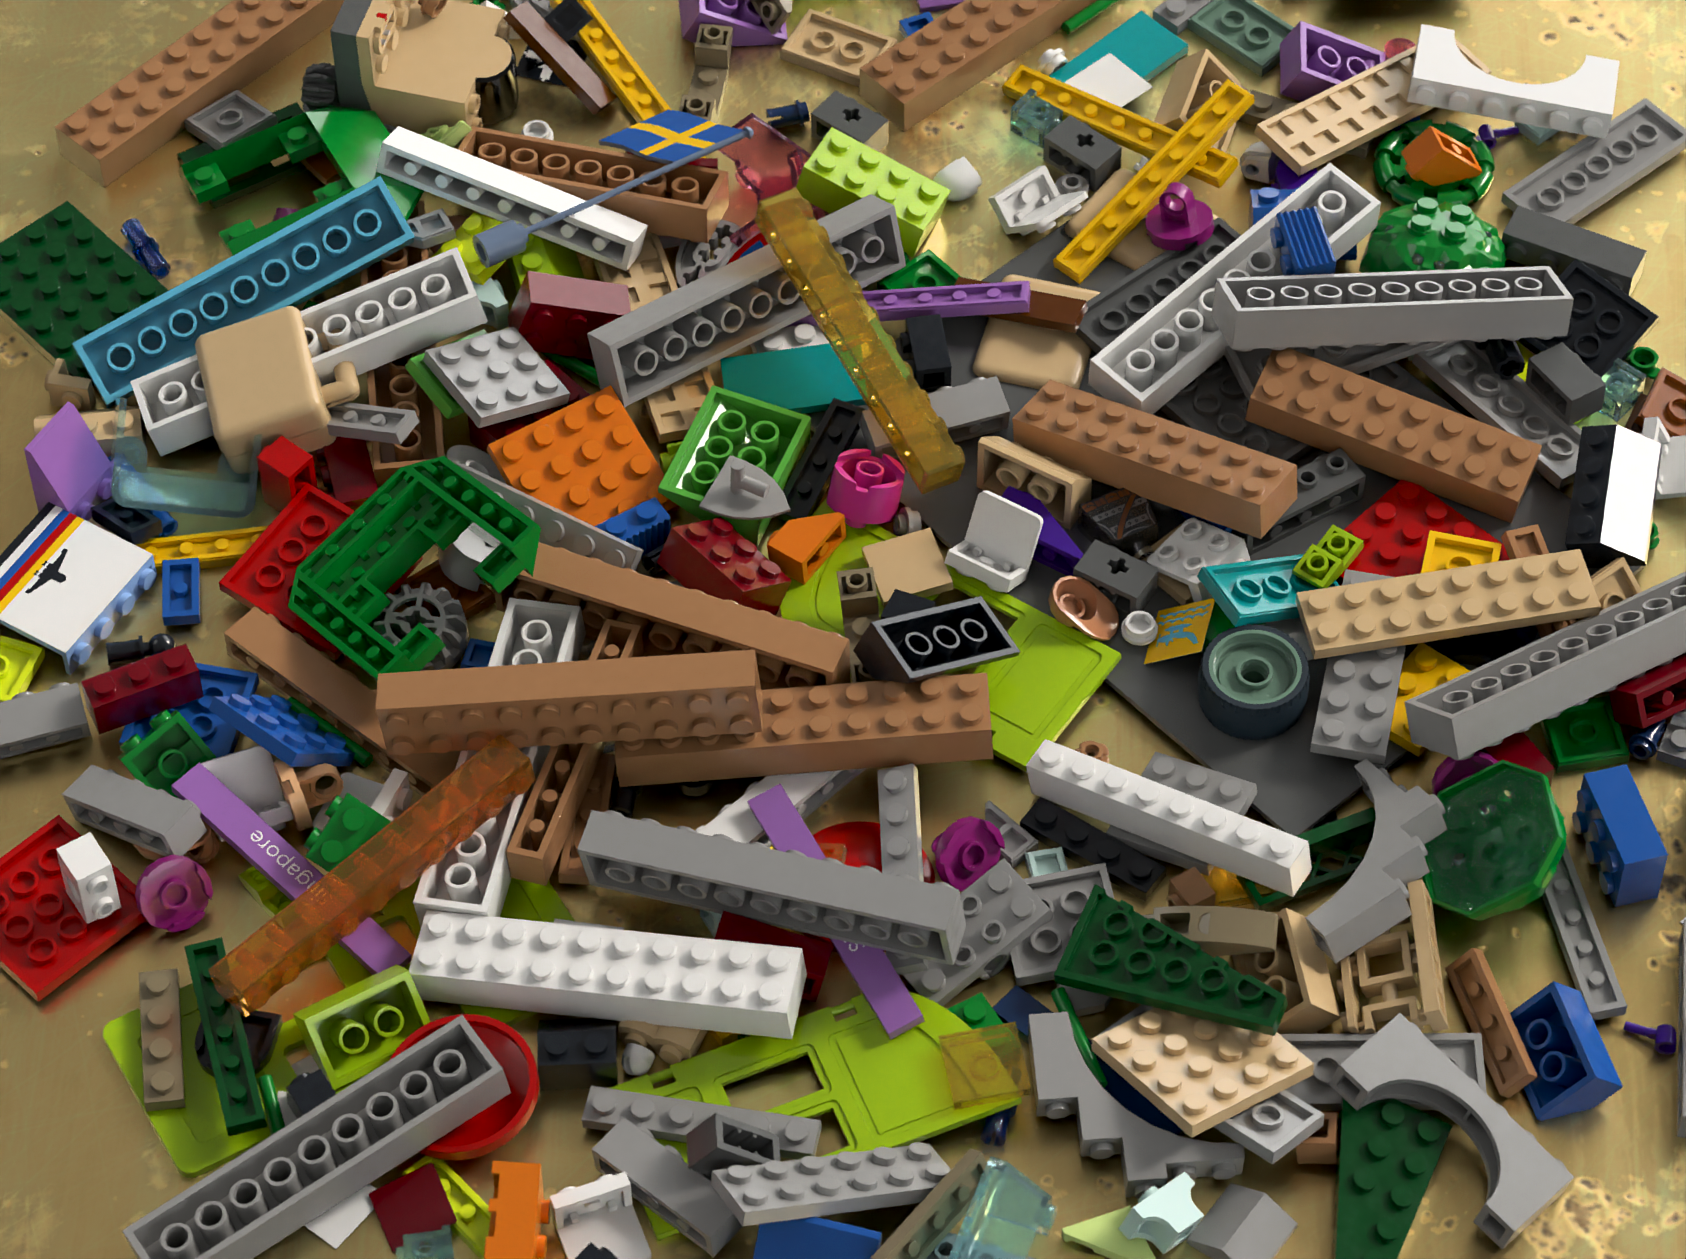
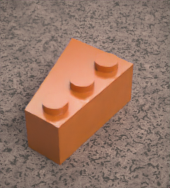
(517, 1212)

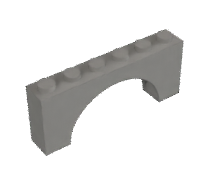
(1410, 1067)

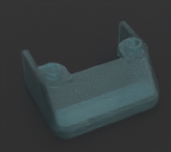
(178, 490)
(1004, 1215)

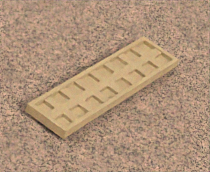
(1347, 113)
(648, 279)
(1447, 603)

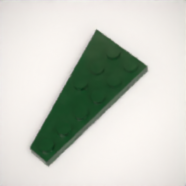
(1155, 966)
(1382, 1175)

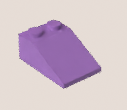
(739, 14)
(1319, 60)
(68, 465)

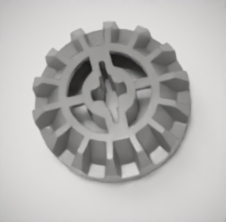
(449, 627)

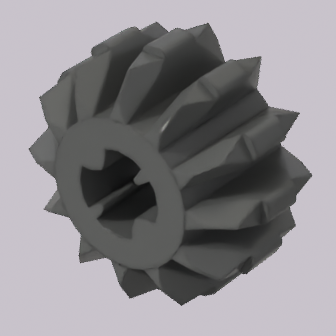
(319, 87)

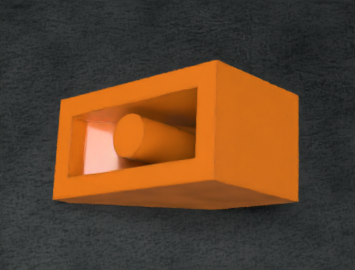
(1439, 159)
(806, 544)

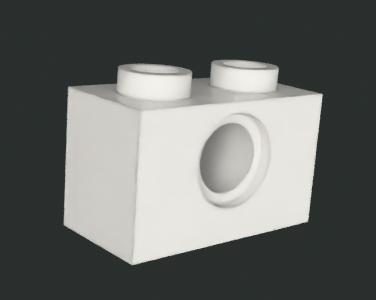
(88, 878)

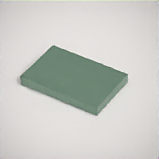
(1242, 32)

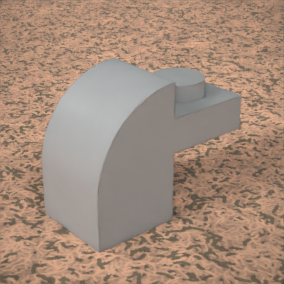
(462, 558)

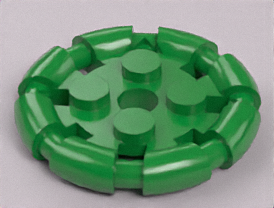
(1392, 177)

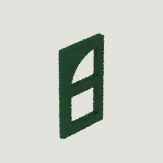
(267, 172)

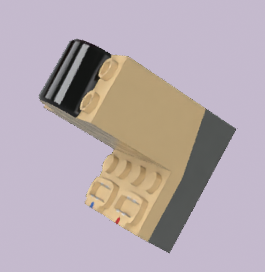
(422, 67)

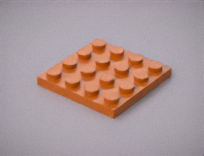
(582, 460)

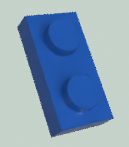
(181, 591)

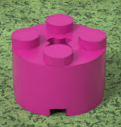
(865, 487)

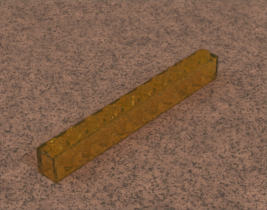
(860, 341)

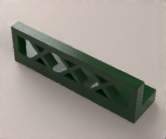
(1324, 842)

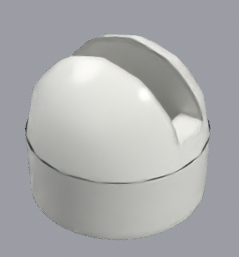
(637, 1059)

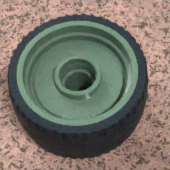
(1253, 682)

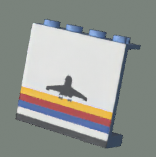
(70, 583)

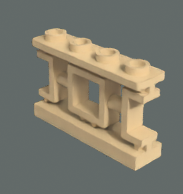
(1417, 957)

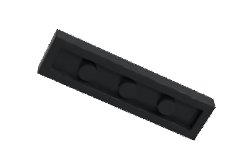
(816, 465)
(1092, 846)

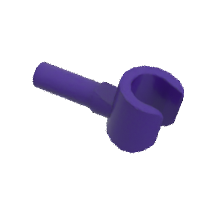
(1490, 135)
(1664, 1036)

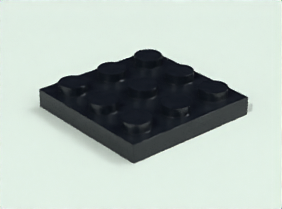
(1602, 320)

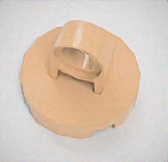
(301, 791)

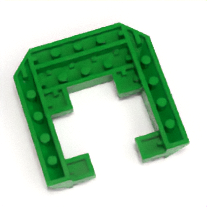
(346, 135)
(416, 508)

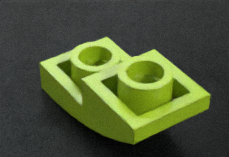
(1328, 559)

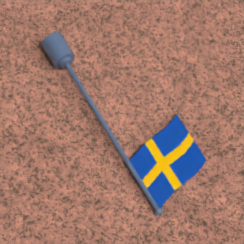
(664, 138)

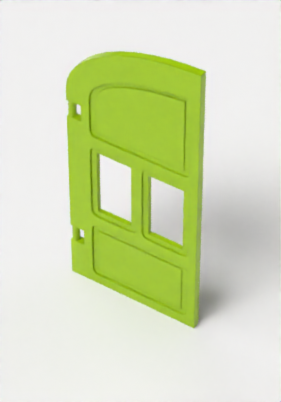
(1028, 694)
(874, 1085)

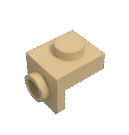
(69, 388)

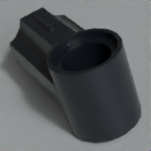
(1503, 356)

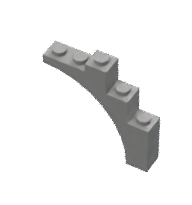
(1377, 889)
(1104, 1126)

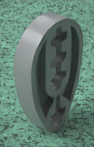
(694, 257)

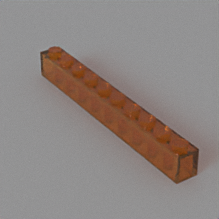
(372, 875)

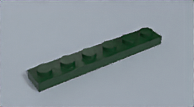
(225, 1043)

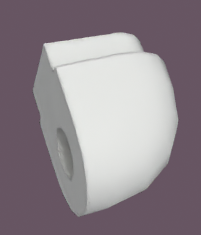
(1259, 163)
(960, 179)

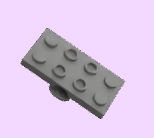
(998, 916)

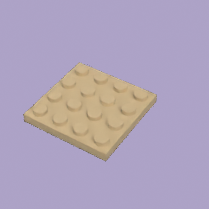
(1199, 1067)

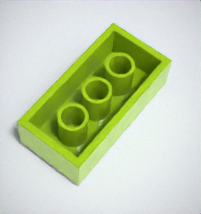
(848, 170)

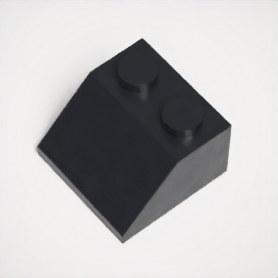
(577, 1053)

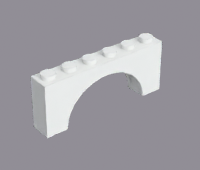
(1450, 82)

